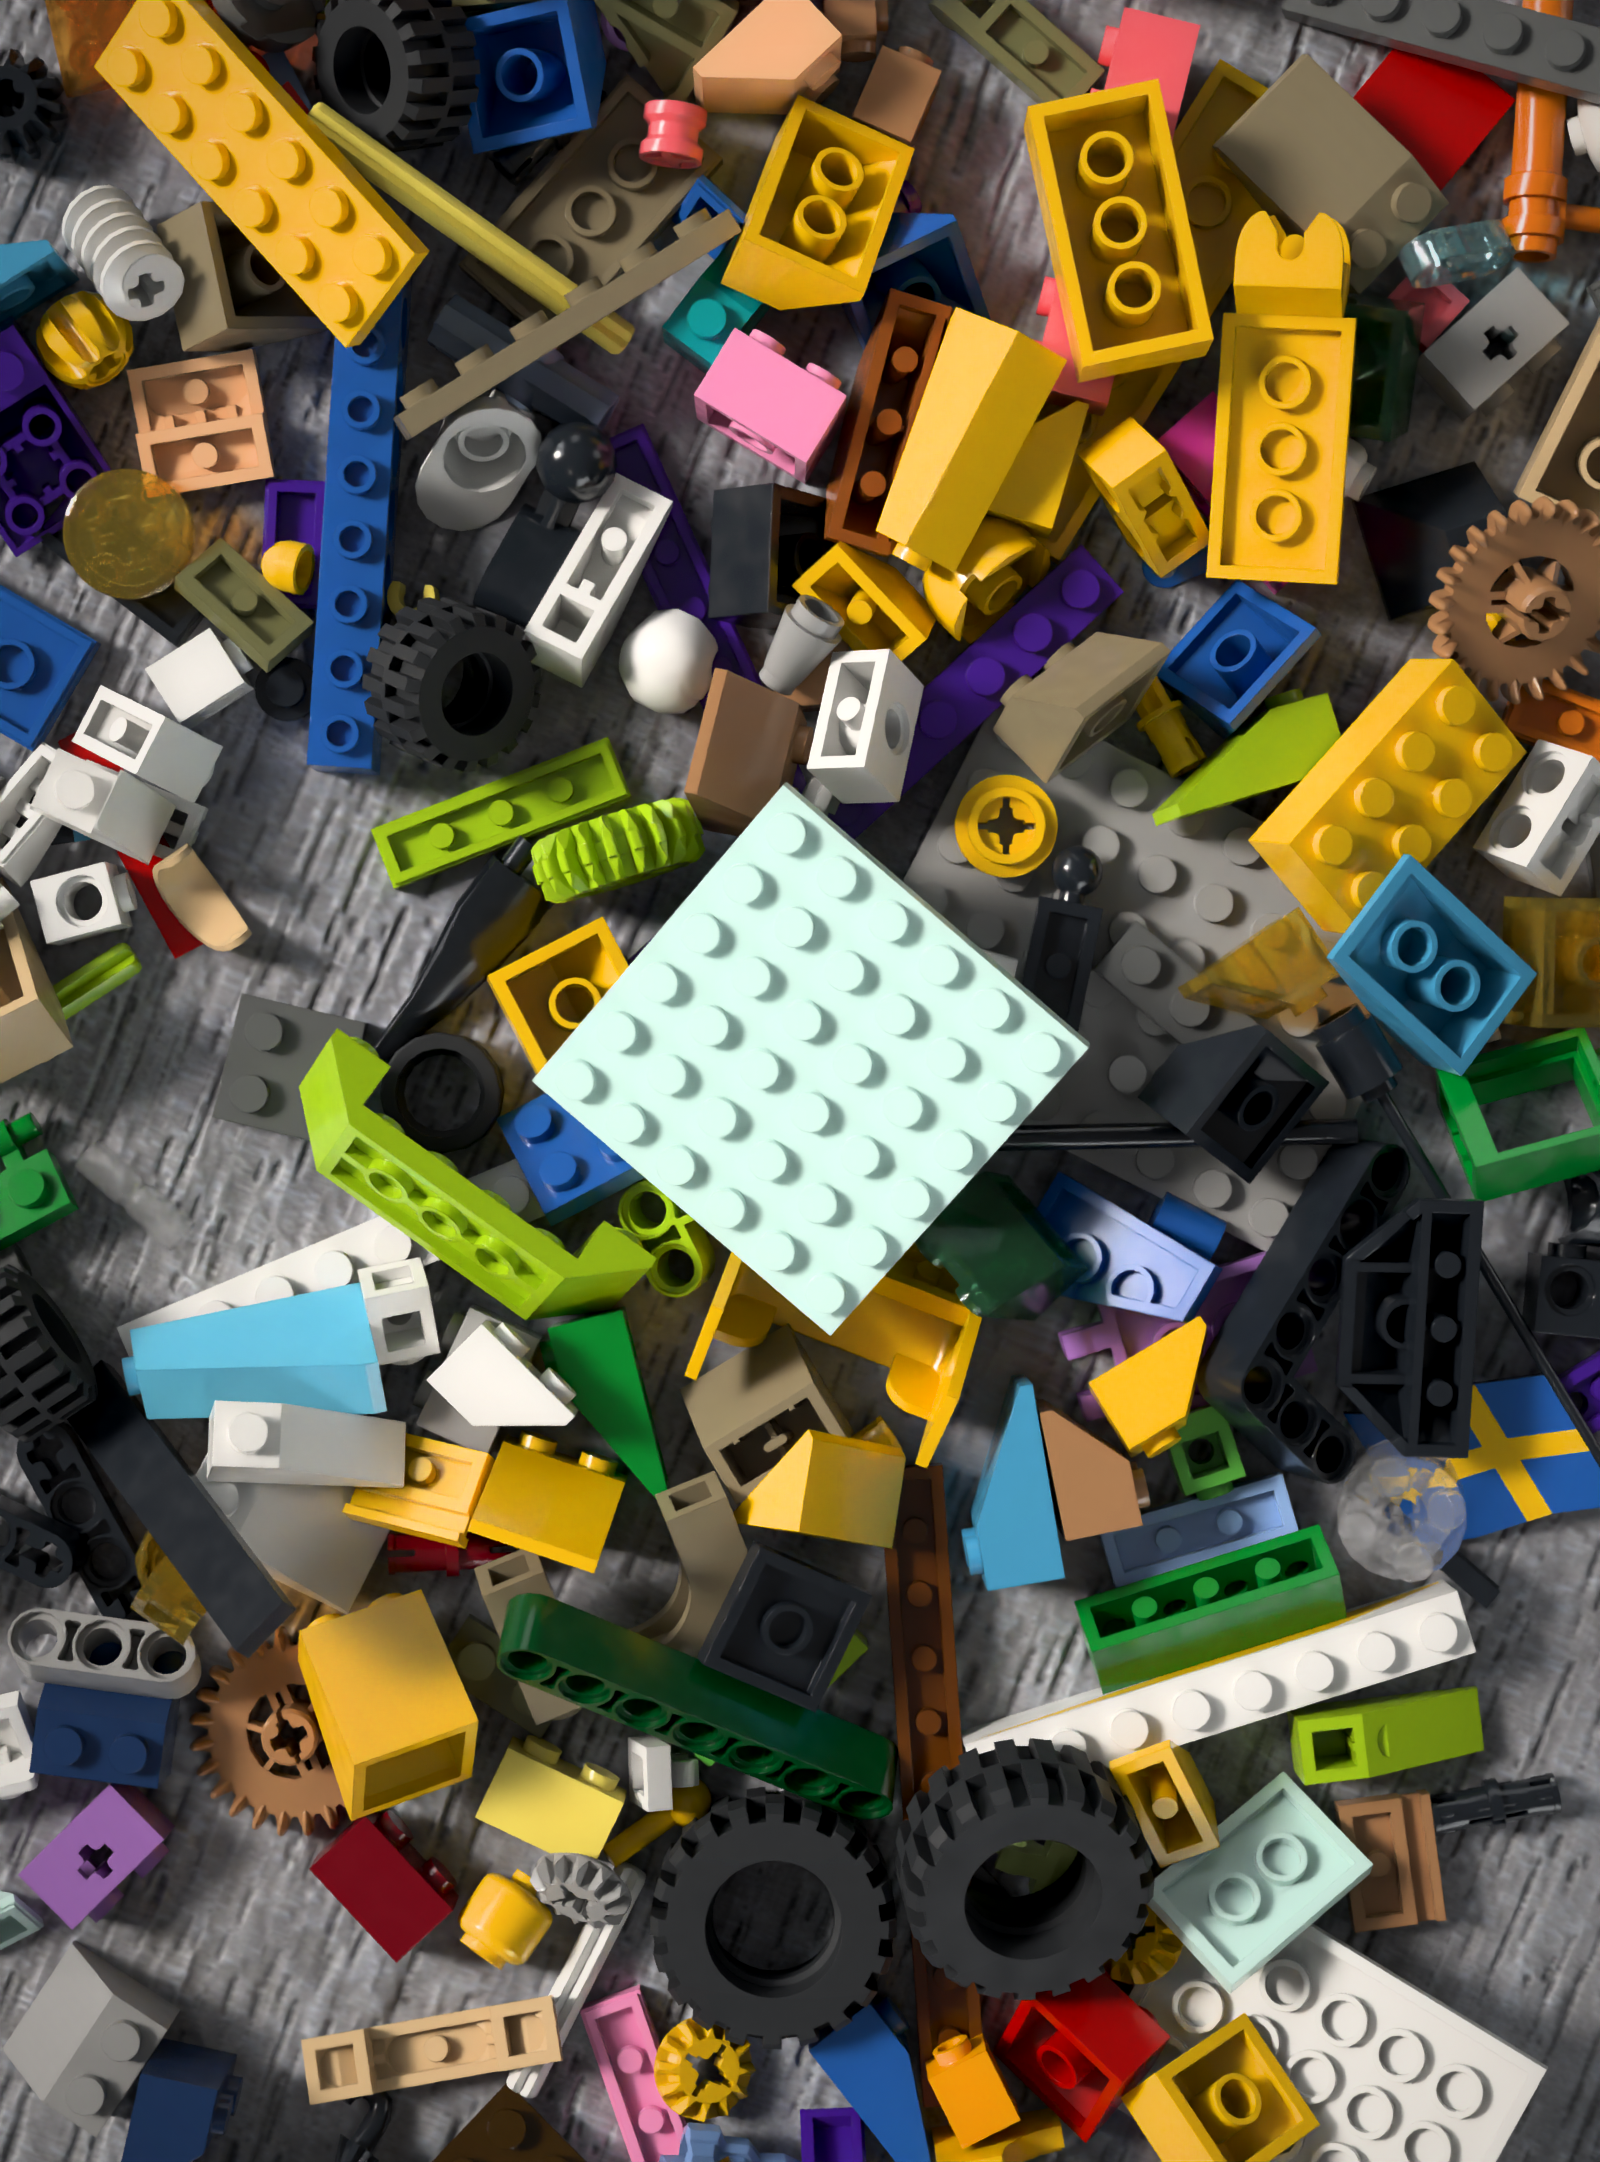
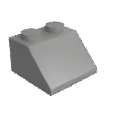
(87, 2037)

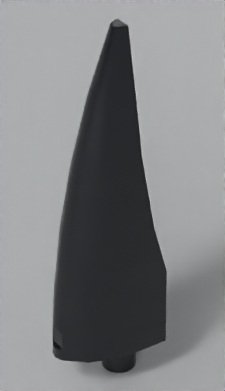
(479, 936)

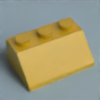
(818, 211)

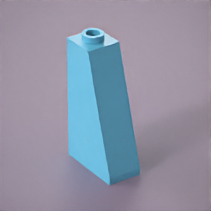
(283, 1350)

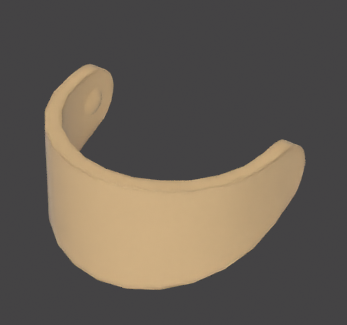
(199, 900)

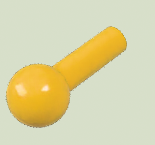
(687, 1804)

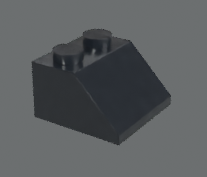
(758, 550)

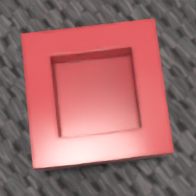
(1441, 307)

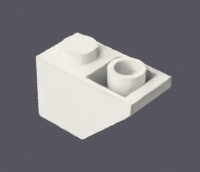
(498, 1386)

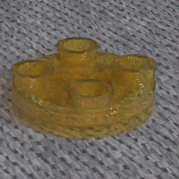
(128, 533)

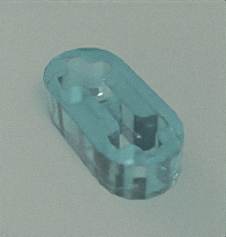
(1456, 253)

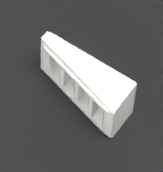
(33, 839)

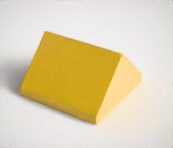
(830, 1491)

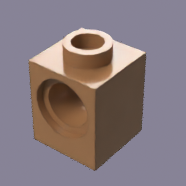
(898, 94)

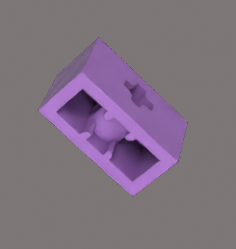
(68, 1876)

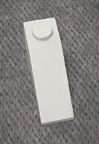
(596, 580)
(303, 1446)

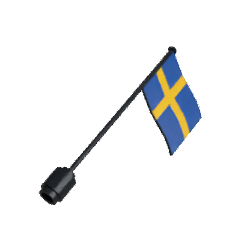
(1526, 1434)

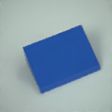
(1235, 657)

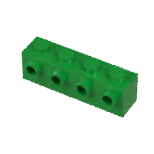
(1211, 1609)

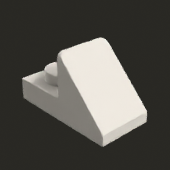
(103, 805)

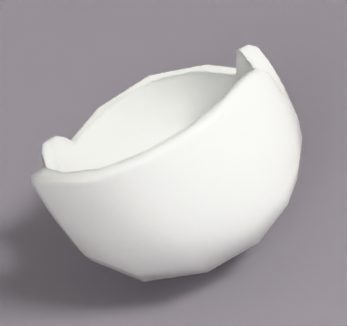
(668, 661)

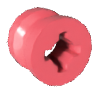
(673, 134)

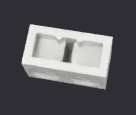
(1545, 818)

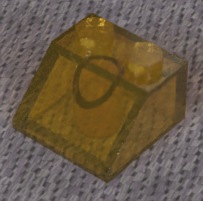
(1563, 947)

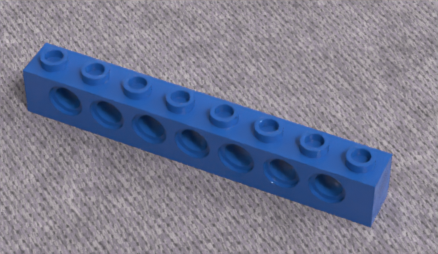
(357, 540)

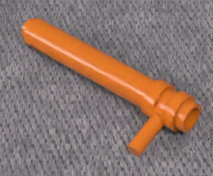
(1536, 185)

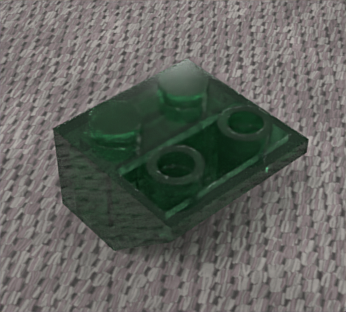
(1000, 1250)

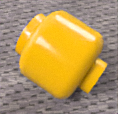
(504, 1919)

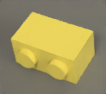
(551, 1799)

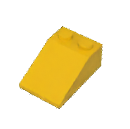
(549, 1500)

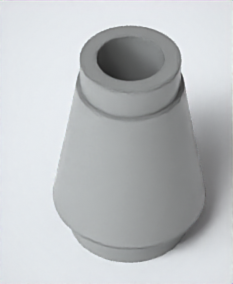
(801, 643)

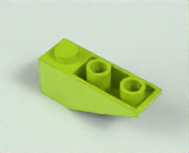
(1383, 1734)

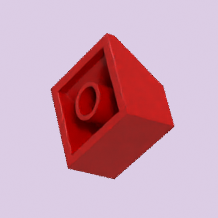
(1082, 2050)

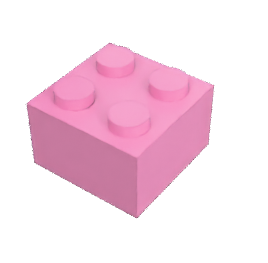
(771, 403)

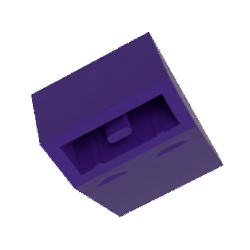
(39, 443)

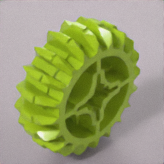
(617, 850)

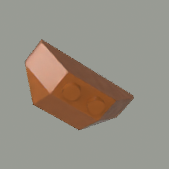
(881, 416)

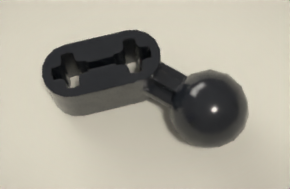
(575, 468)

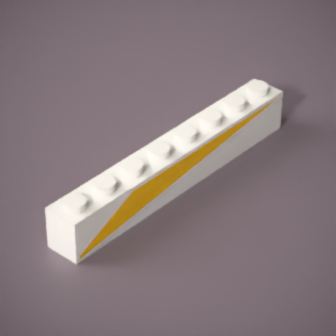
(1252, 1684)

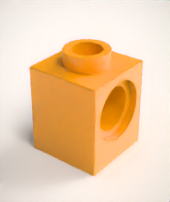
(971, 2088)

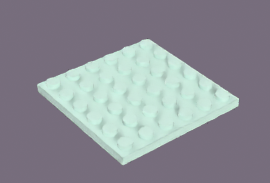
(810, 1059)

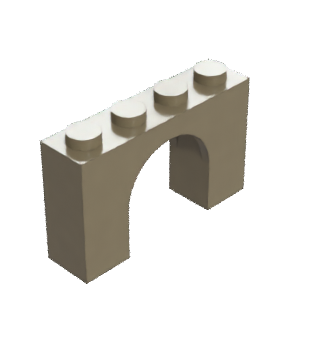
(708, 1557)

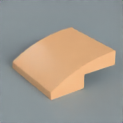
(203, 421)

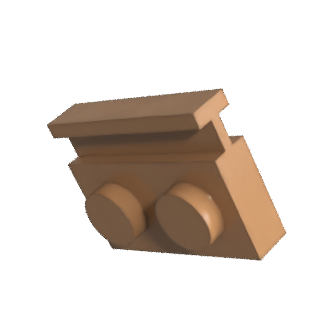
(1401, 1843)

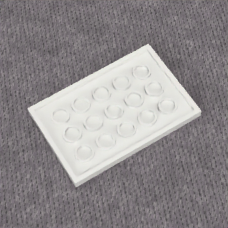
(1365, 2050)

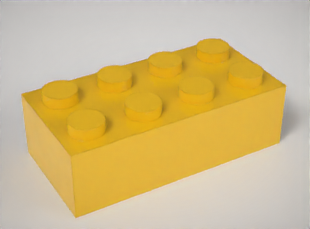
(1118, 230)
(1388, 789)

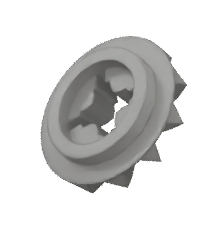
(581, 1889)

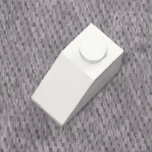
(147, 744)

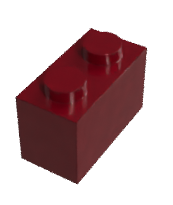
(386, 1882)

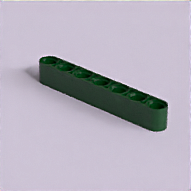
(696, 1706)

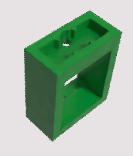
(1512, 1073)

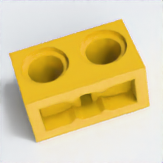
(1145, 496)

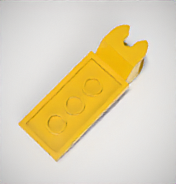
(1283, 407)

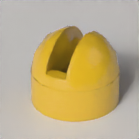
(289, 566)

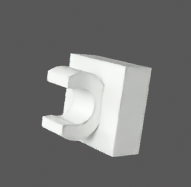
(657, 1771)

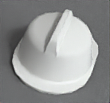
(477, 463)

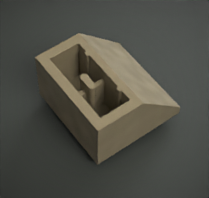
(759, 1408)

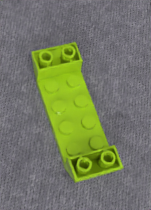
(443, 1209)

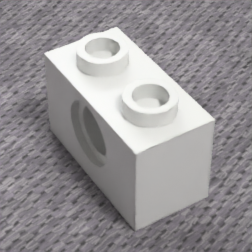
(865, 726)

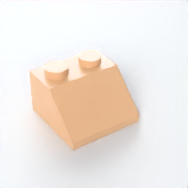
(770, 60)

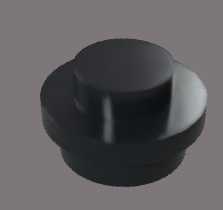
(285, 690)

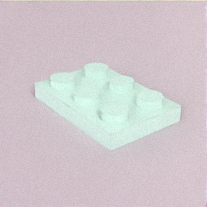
(1264, 1884)

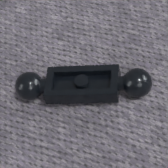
(1065, 936)

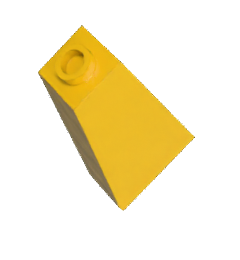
(965, 437)

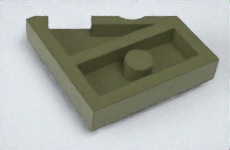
(670, 36)

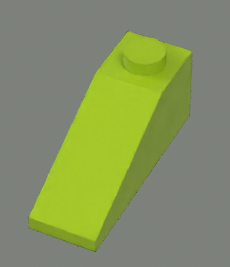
(1259, 756)

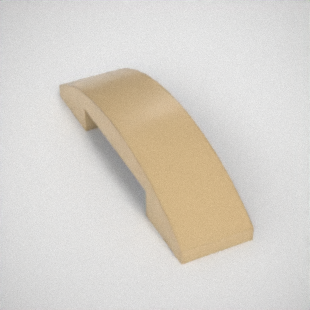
(431, 2049)

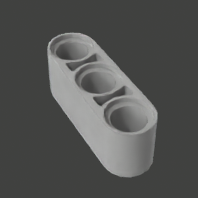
(81, 1633)

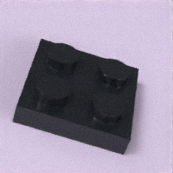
(784, 1626)

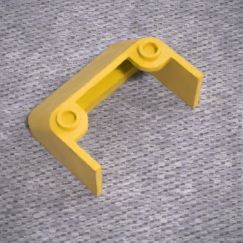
(904, 1323)

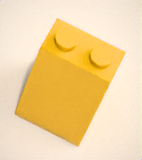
(388, 1702)

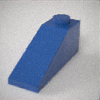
(876, 2076)

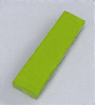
(500, 812)

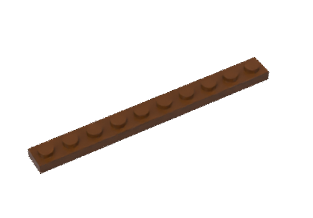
(926, 1714)

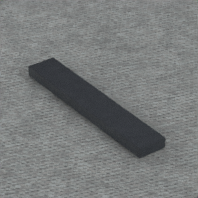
(181, 1515)

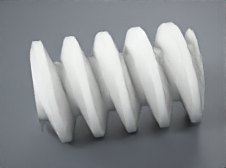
(121, 254)

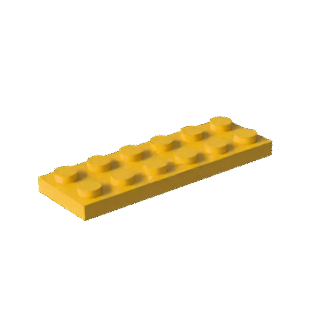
(263, 162)

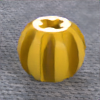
(84, 340)

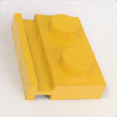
(437, 1494)

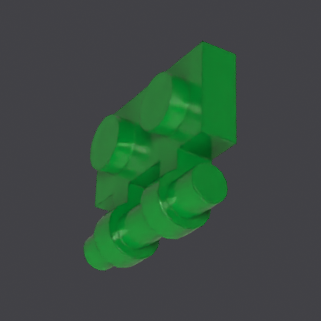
(30, 1188)

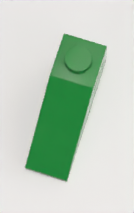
(603, 1369)

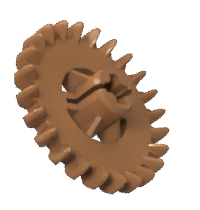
(1552, 616)
(231, 1749)

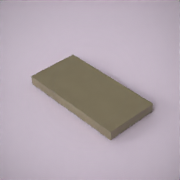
(592, 203)

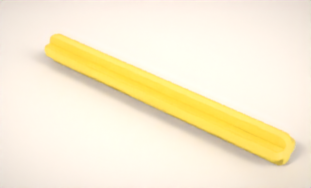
(462, 224)

